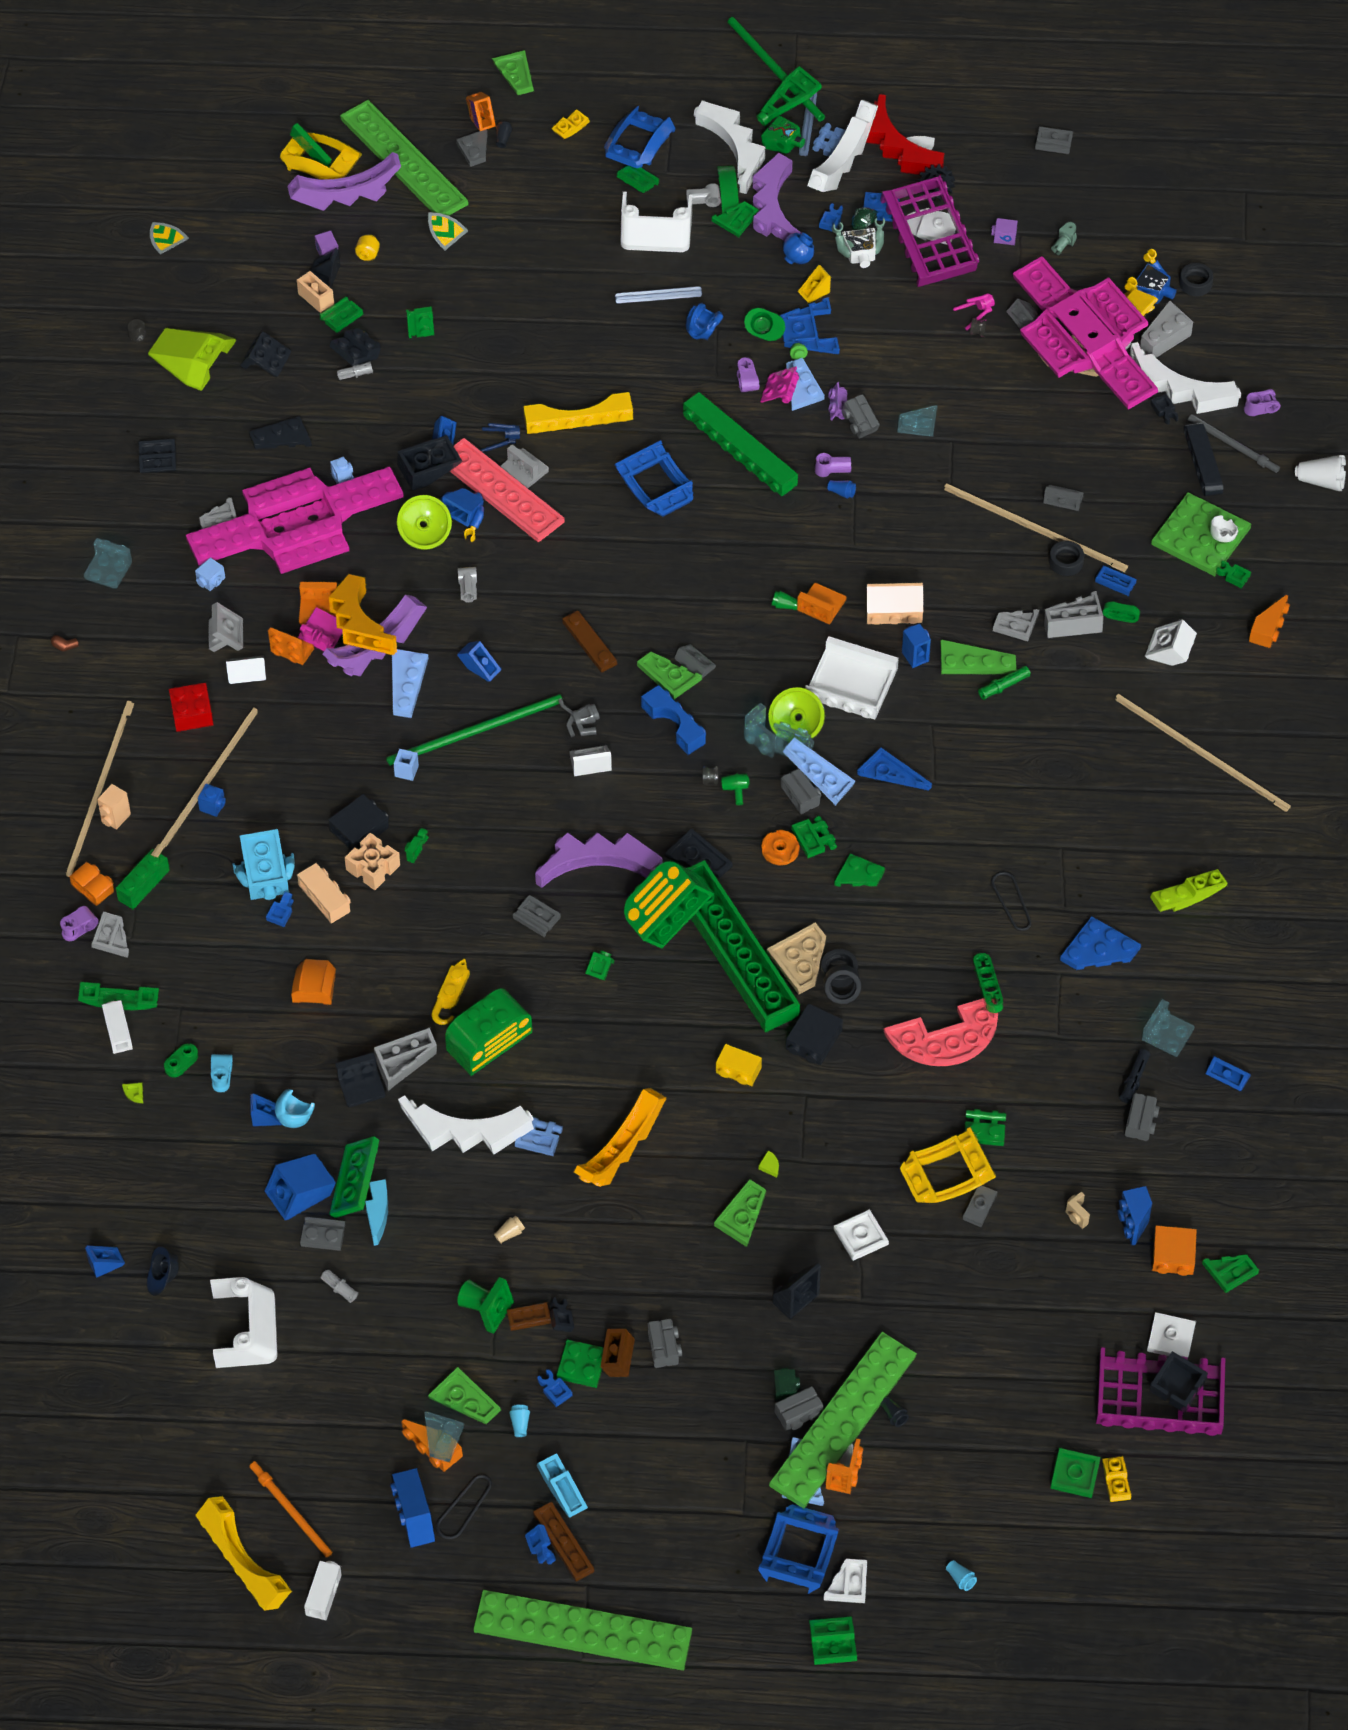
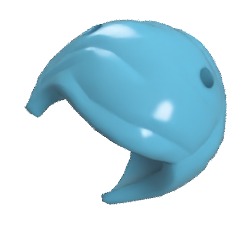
(291, 1111)

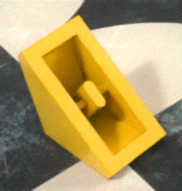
(816, 285)

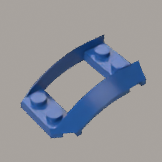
(640, 119)
(647, 458)
(791, 1571)

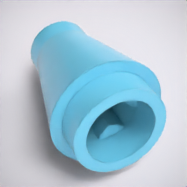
(519, 1417)
(962, 1576)

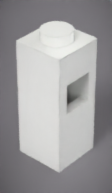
(117, 1026)
(323, 1590)

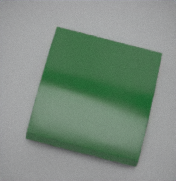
(833, 1640)

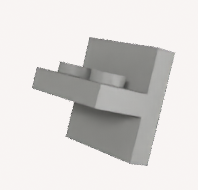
(524, 466)
(225, 628)

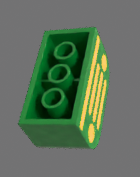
(665, 902)
(487, 1030)

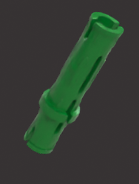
(997, 686)

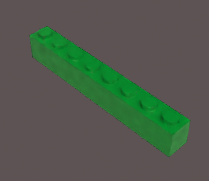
(740, 444)

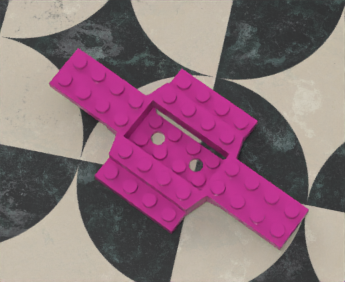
(1101, 311)
(301, 540)

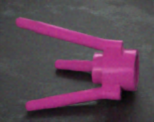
(983, 302)

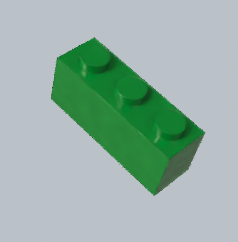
(142, 879)

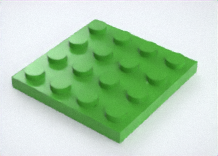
(1189, 536)

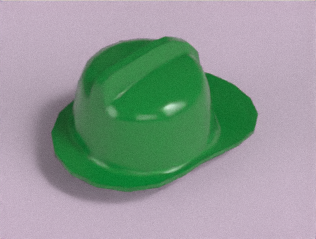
(764, 324)

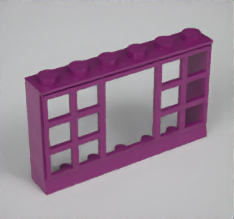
(912, 249)
(1141, 1366)

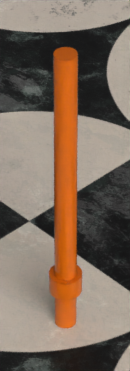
(266, 1480)

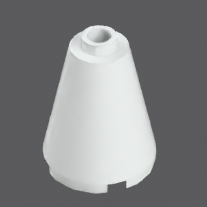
(1323, 472)

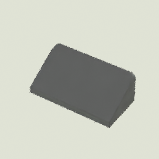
(694, 660)

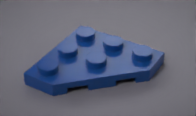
(1099, 946)

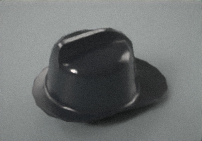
(162, 1270)

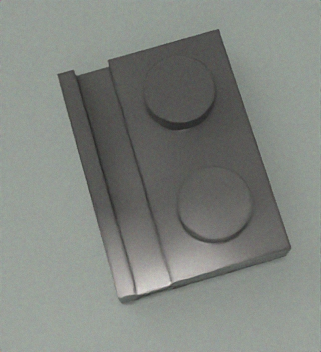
(1054, 140)
(536, 915)
(322, 1233)

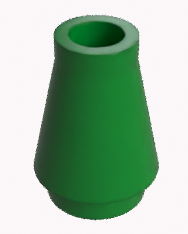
(784, 601)

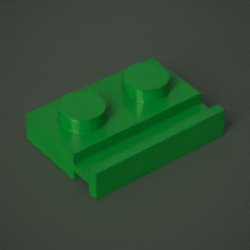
(638, 178)
(341, 314)
(420, 322)

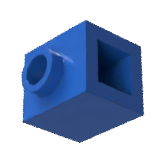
(211, 800)

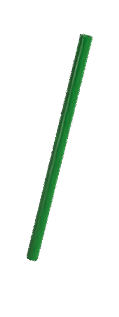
(773, 65)
(481, 727)

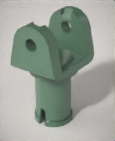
(1066, 236)

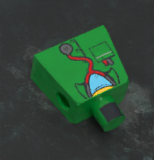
(782, 136)

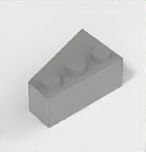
(1166, 331)

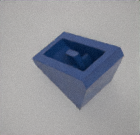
(263, 1111)
(103, 1259)

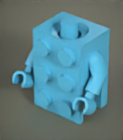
(264, 865)

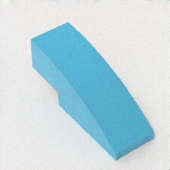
(377, 1209)
(562, 1485)

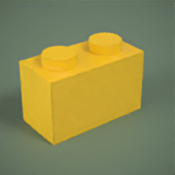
(738, 1065)

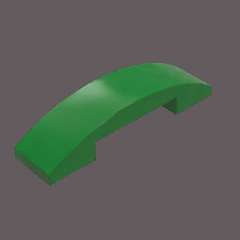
(728, 187)
(131, 999)

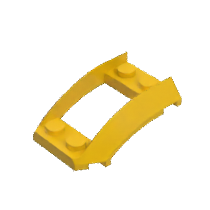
(339, 169)
(973, 1155)

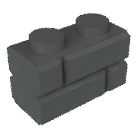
(860, 416)
(800, 791)
(1140, 1118)
(663, 1343)
(799, 1408)

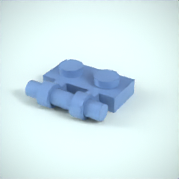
(834, 139)
(538, 1140)

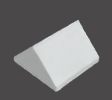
(590, 760)

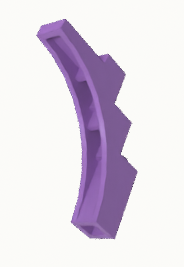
(767, 184)
(345, 190)
(398, 623)
(597, 851)

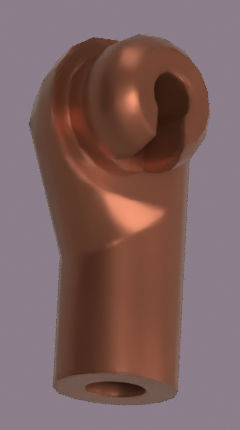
(62, 644)

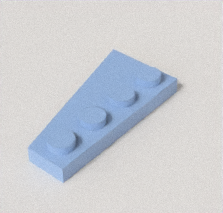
(407, 677)
(821, 772)

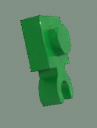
(1235, 575)
(414, 847)

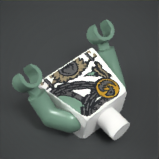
(860, 245)

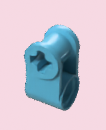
(221, 1071)

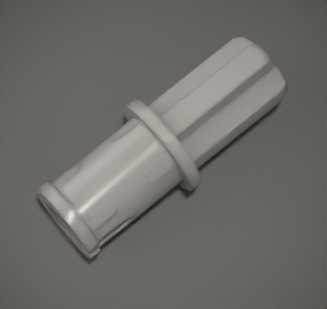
(356, 370)
(339, 1286)

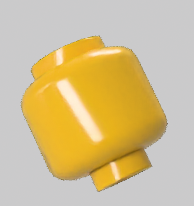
(367, 247)

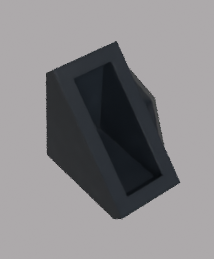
(327, 267)

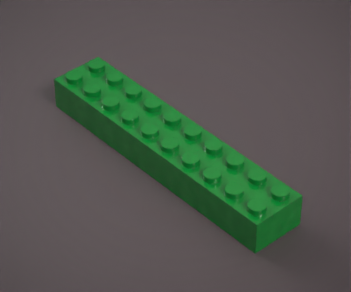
(743, 956)

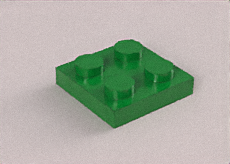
(581, 1364)
(1075, 1473)

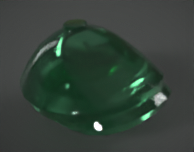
(863, 218)

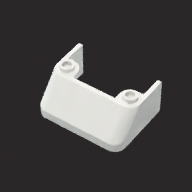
(655, 233)
(260, 1343)

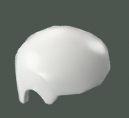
(1223, 530)

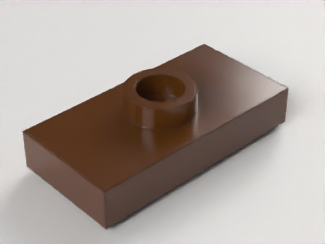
(528, 1316)

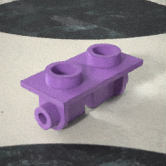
(837, 397)

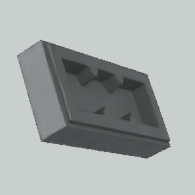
(979, 1205)

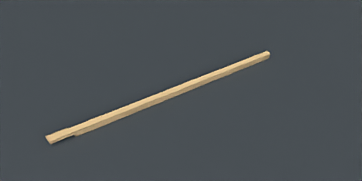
(1116, 564)
(127, 711)
(207, 780)
(1278, 802)

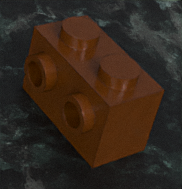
(617, 1353)

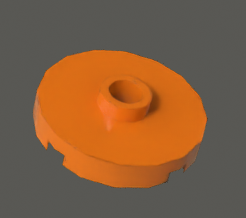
(777, 840)

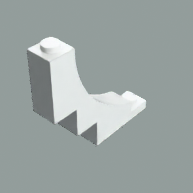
(726, 125)
(852, 143)
(1204, 395)
(440, 1128)

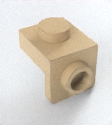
(1076, 1212)

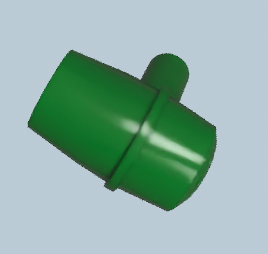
(736, 782)

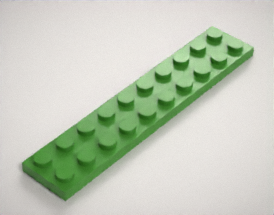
(415, 168)
(842, 1419)
(583, 1630)

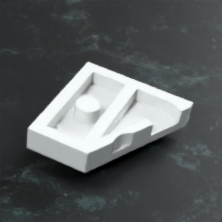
(849, 1583)

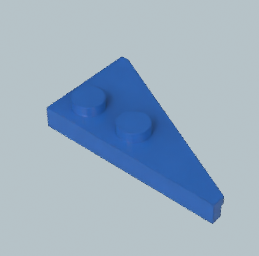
(889, 769)

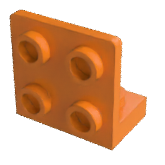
(315, 595)
(820, 603)
(289, 646)
(844, 1478)

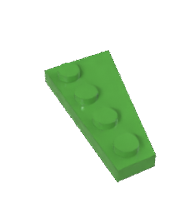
(967, 659)

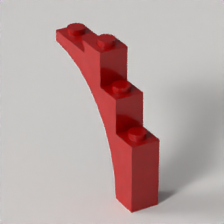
(895, 146)

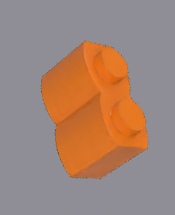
(92, 883)

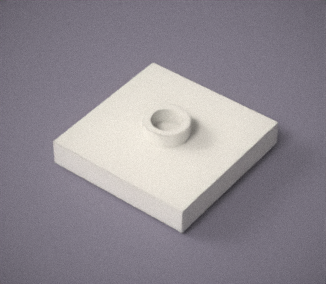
(936, 226)
(861, 1235)
(1171, 1335)

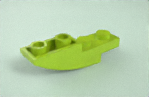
(1191, 892)

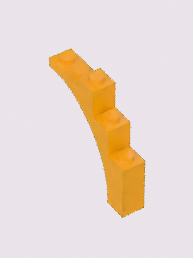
(619, 1149)

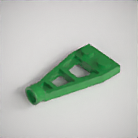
(802, 81)

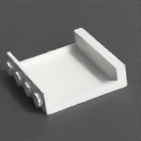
(853, 678)

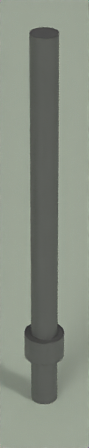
(1261, 459)

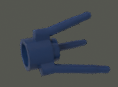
(511, 432)

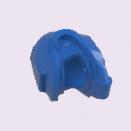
(702, 322)

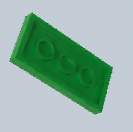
(354, 1177)

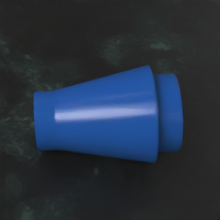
(842, 488)

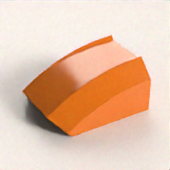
(314, 982)

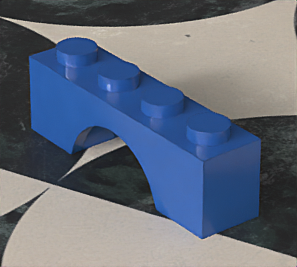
(661, 705)

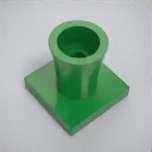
(490, 1304)

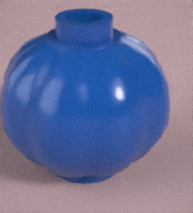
(798, 248)

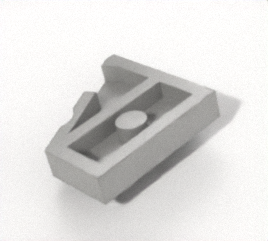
(218, 515)
(1016, 624)
(111, 935)

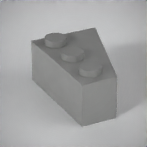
(1074, 618)
(404, 1056)

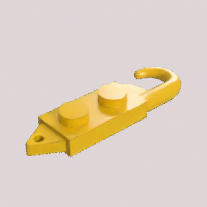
(451, 991)

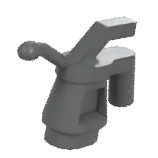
(584, 715)

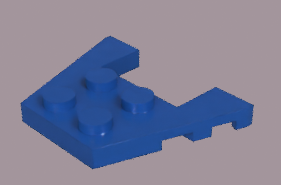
(801, 328)

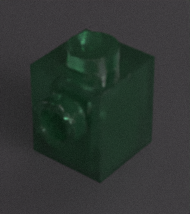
(785, 1383)

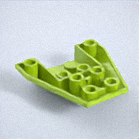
(190, 354)

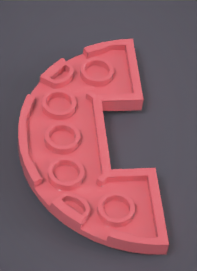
(947, 1045)

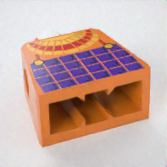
(480, 106)

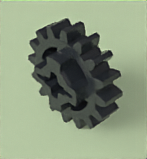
(935, 172)

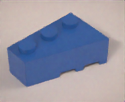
(413, 1507)

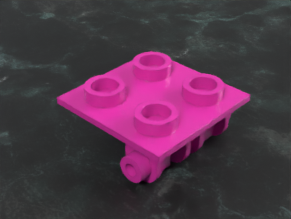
(781, 385)
(321, 630)

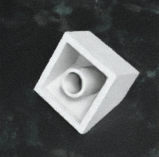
(1171, 643)

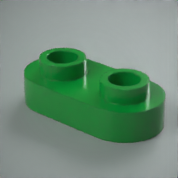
(1121, 612)
(182, 1059)

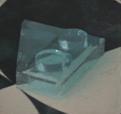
(918, 421)
(442, 1435)

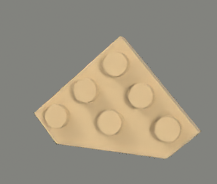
(800, 957)

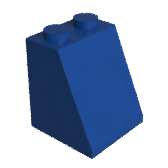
(299, 1185)

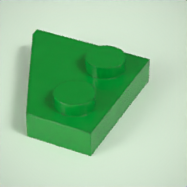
(736, 218)
(859, 872)
(1231, 1271)

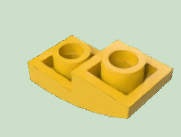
(571, 125)
(1116, 1479)

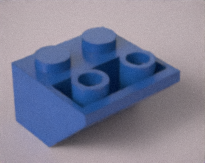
(1135, 1212)

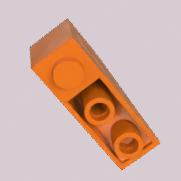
(1266, 624)
(418, 1434)

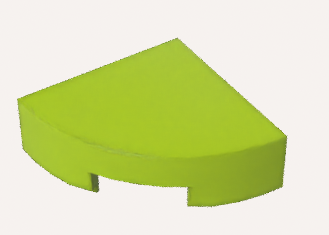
(134, 1092)
(770, 1164)

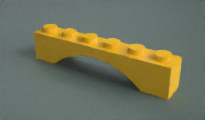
(543, 418)
(219, 1522)

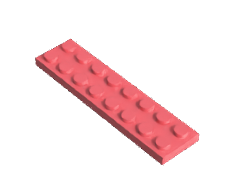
(505, 492)

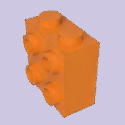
(1174, 1250)

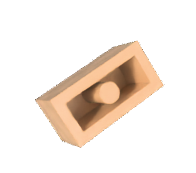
(315, 292)
(114, 807)

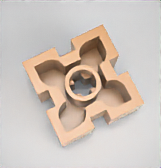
(372, 861)

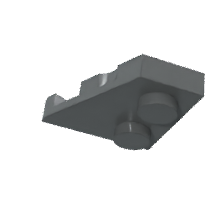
(474, 147)

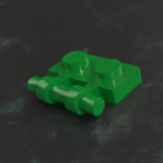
(808, 838)
(987, 1133)

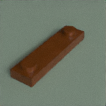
(589, 641)
(564, 1541)

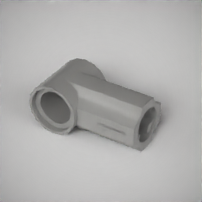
(708, 195)
(467, 579)

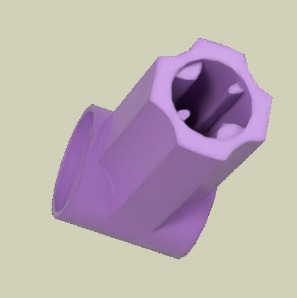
(826, 464)

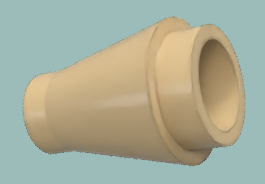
(509, 1229)

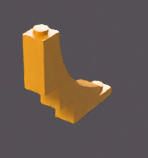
(355, 624)

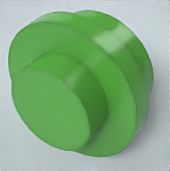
(798, 351)

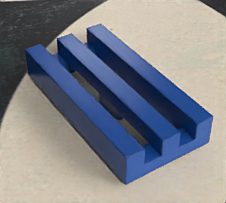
(1114, 582)

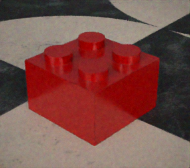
(191, 707)

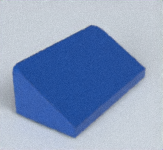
(443, 427)
(1227, 1073)

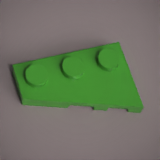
(516, 71)
(667, 675)
(742, 1213)
(465, 1397)

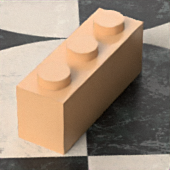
(324, 892)

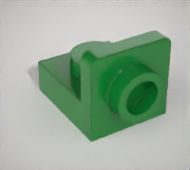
(599, 965)

